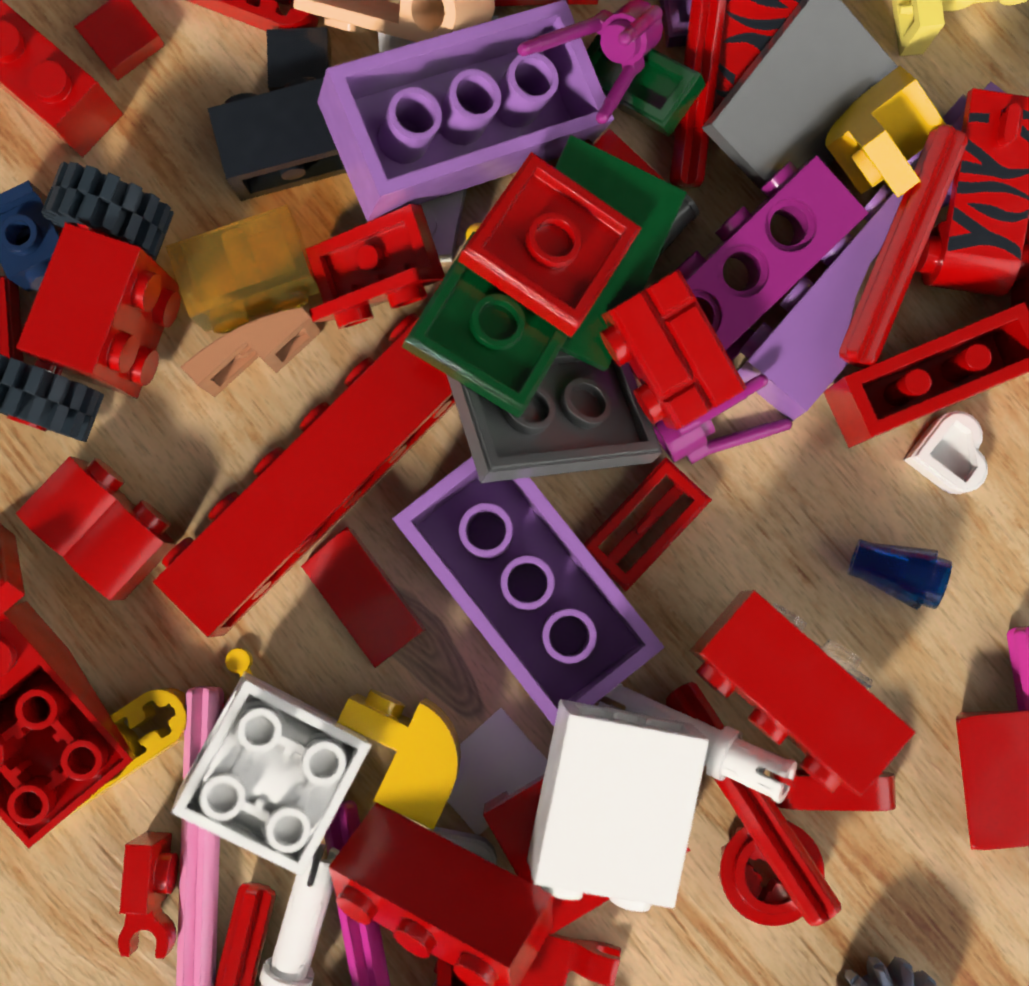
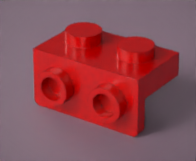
(373, 265)

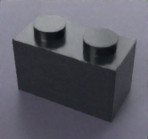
(275, 139)

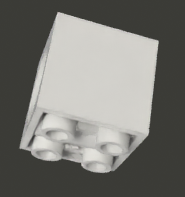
(271, 774)

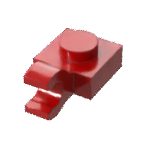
(147, 878)

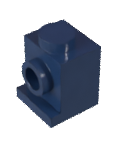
(24, 223)

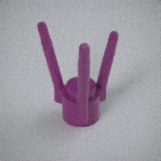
(624, 40)
(692, 439)

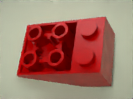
(53, 729)

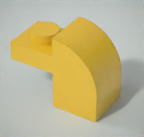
(884, 132)
(425, 755)

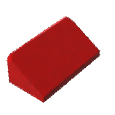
(363, 597)
(995, 777)

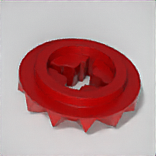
(742, 882)

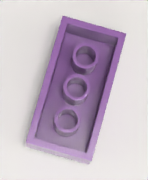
(459, 109)
(528, 587)

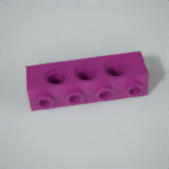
(820, 215)

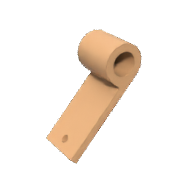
(408, 20)

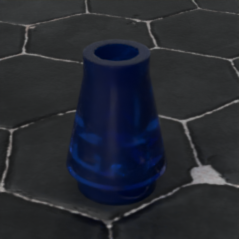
(903, 572)

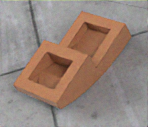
(272, 338)

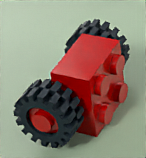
(96, 304)

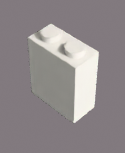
(616, 806)

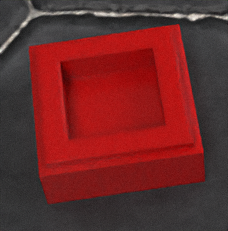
(120, 36)

